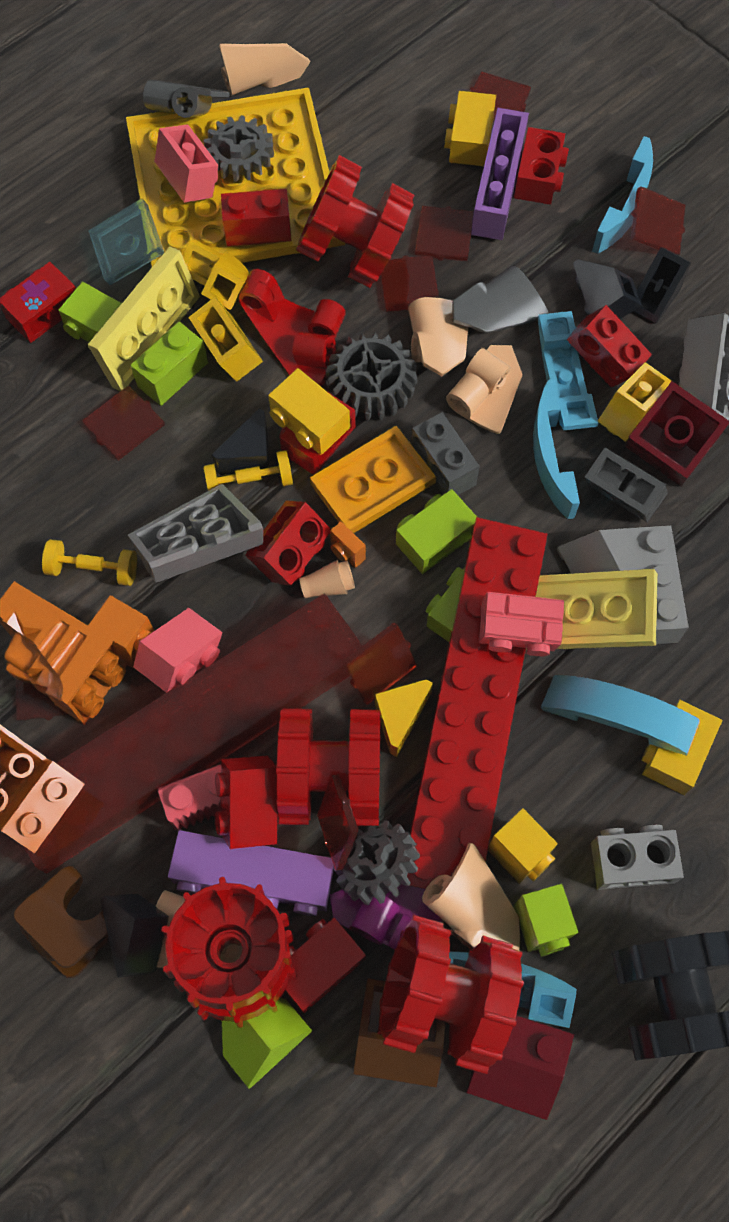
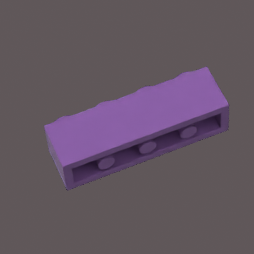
(499, 174)
(284, 874)

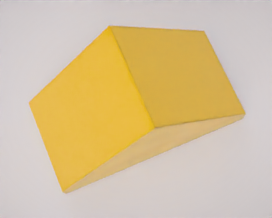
(400, 711)

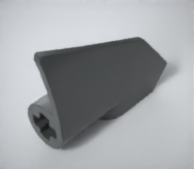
(177, 98)
(500, 303)

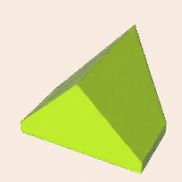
(262, 1041)

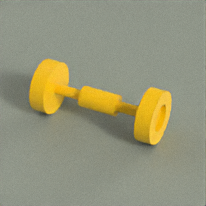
(251, 474)
(54, 557)

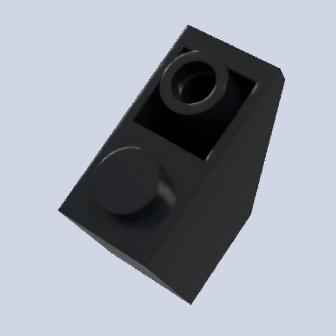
(606, 286)

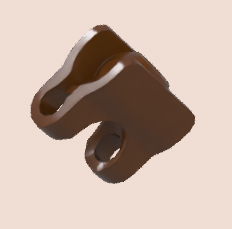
(53, 933)

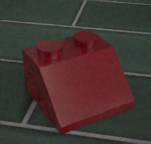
(676, 433)
(528, 1071)

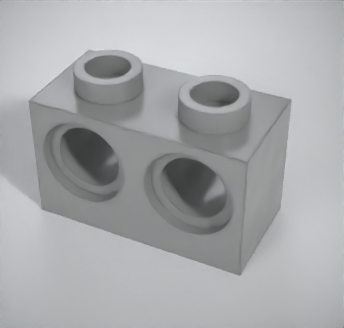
(638, 867)

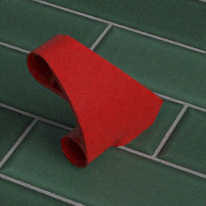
(292, 332)

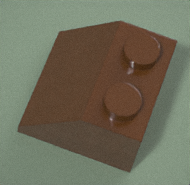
(390, 1063)

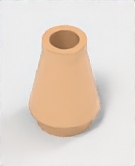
(330, 579)

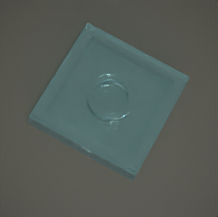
(126, 242)

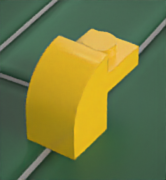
(219, 273)

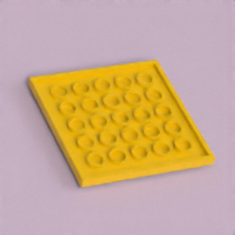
(296, 166)

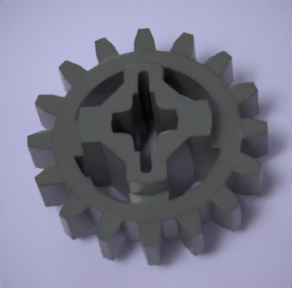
(240, 147)
(395, 859)

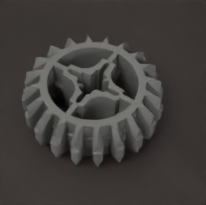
(386, 365)

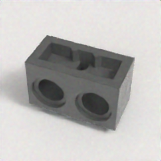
(445, 455)
(626, 485)

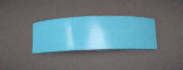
(616, 221)
(564, 366)
(559, 486)
(622, 709)
(543, 994)

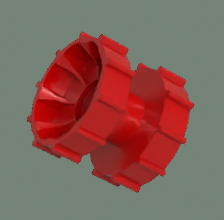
(356, 223)
(308, 764)
(208, 924)
(473, 999)

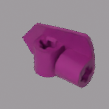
(382, 921)

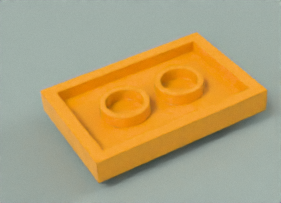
(373, 480)

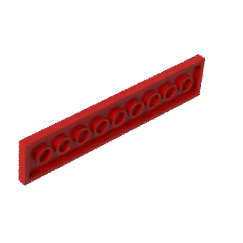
(473, 706)

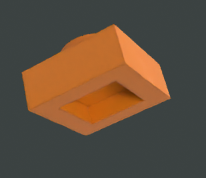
(347, 545)

